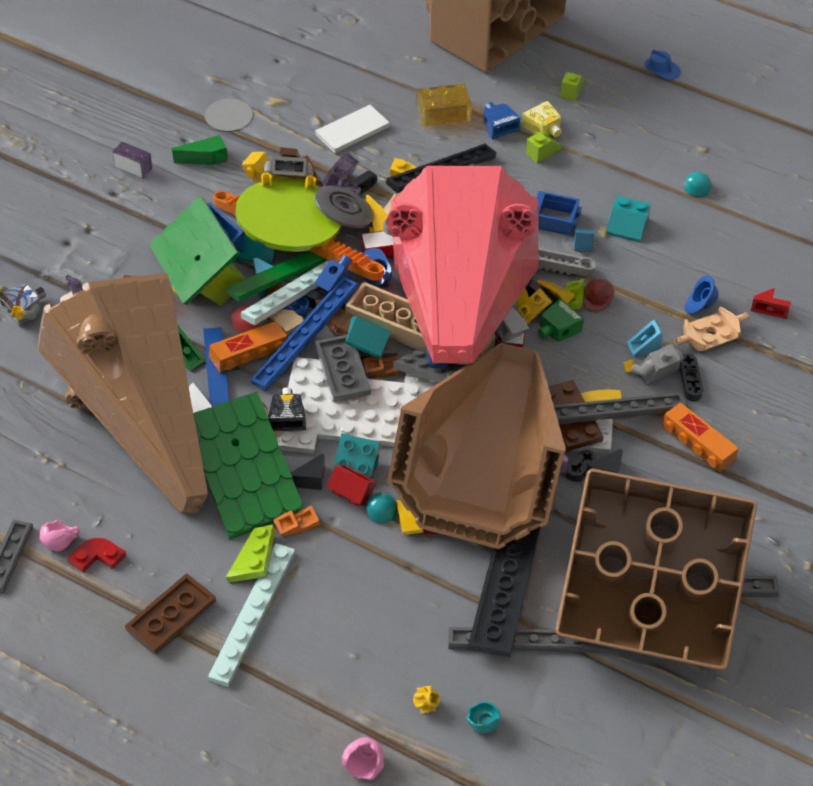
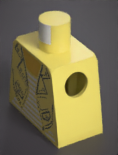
(542, 119)

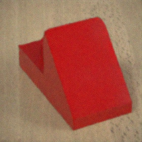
(766, 304)

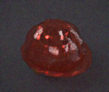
(598, 294)

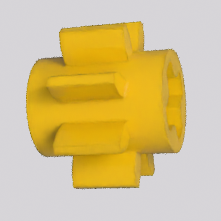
(426, 699)

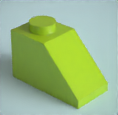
(571, 86)
(541, 146)

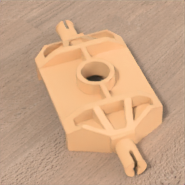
(723, 324)

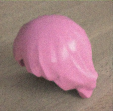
(57, 535)
(364, 758)

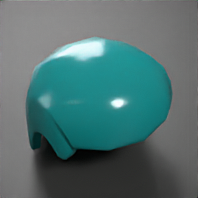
(697, 184)
(381, 507)
(483, 717)

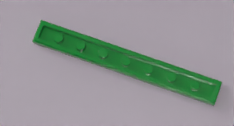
(274, 275)

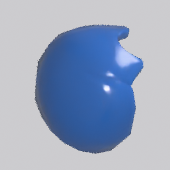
(300, 306)

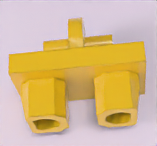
(534, 306)

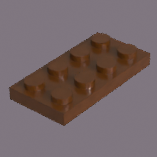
(574, 434)
(170, 613)

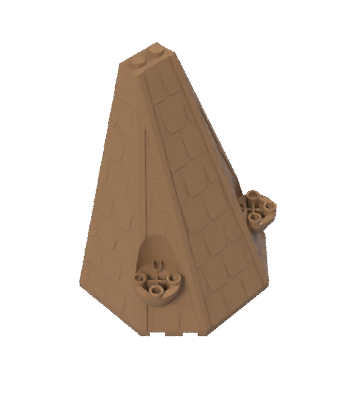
(127, 365)
(481, 450)

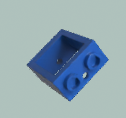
(559, 203)

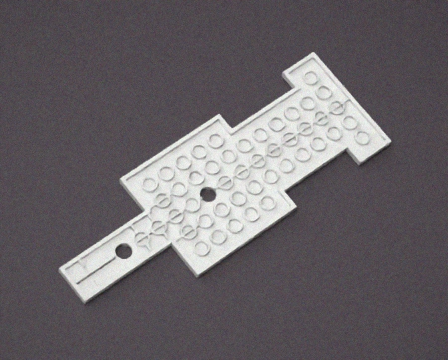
(366, 416)

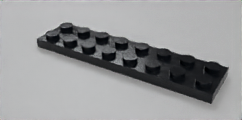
(503, 596)

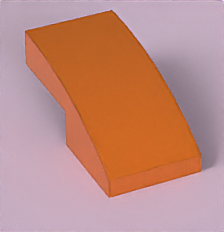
(296, 523)

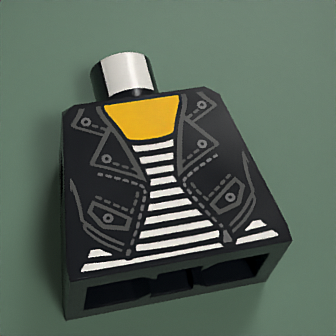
(287, 411)

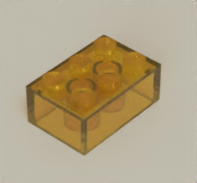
(443, 104)

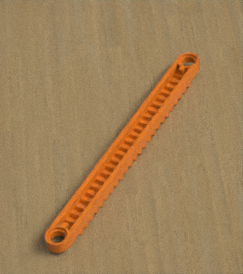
(332, 251)

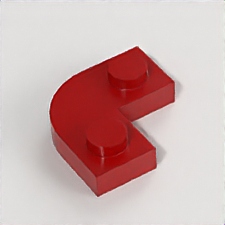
(95, 549)

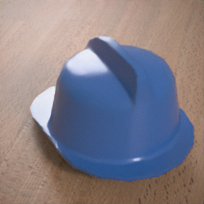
(661, 65)
(379, 257)
(703, 295)

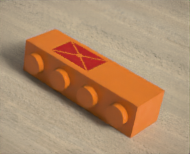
(246, 346)
(700, 437)

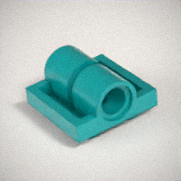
(358, 454)

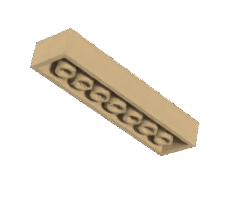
(392, 314)

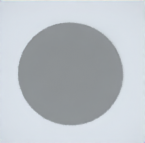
(228, 114)

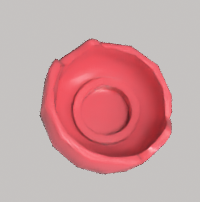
(239, 324)

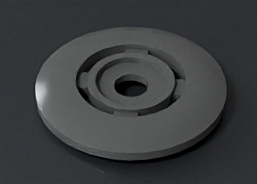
(329, 200)

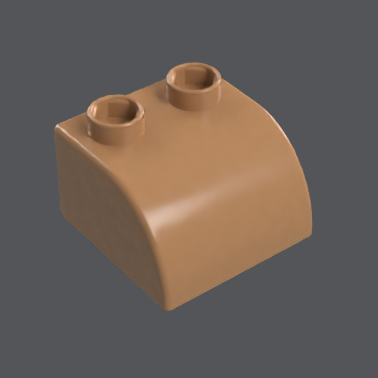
(489, 29)
(656, 569)

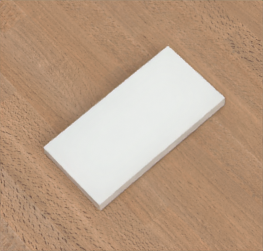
(352, 128)

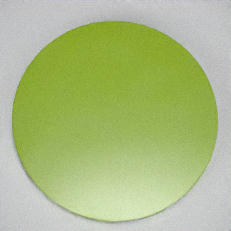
(284, 216)

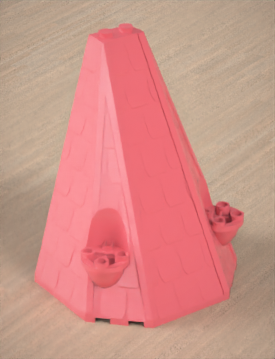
(463, 254)

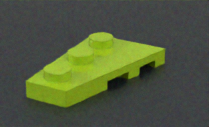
(254, 556)

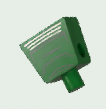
(560, 322)

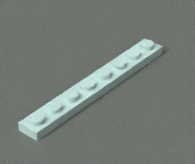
(283, 296)
(251, 617)

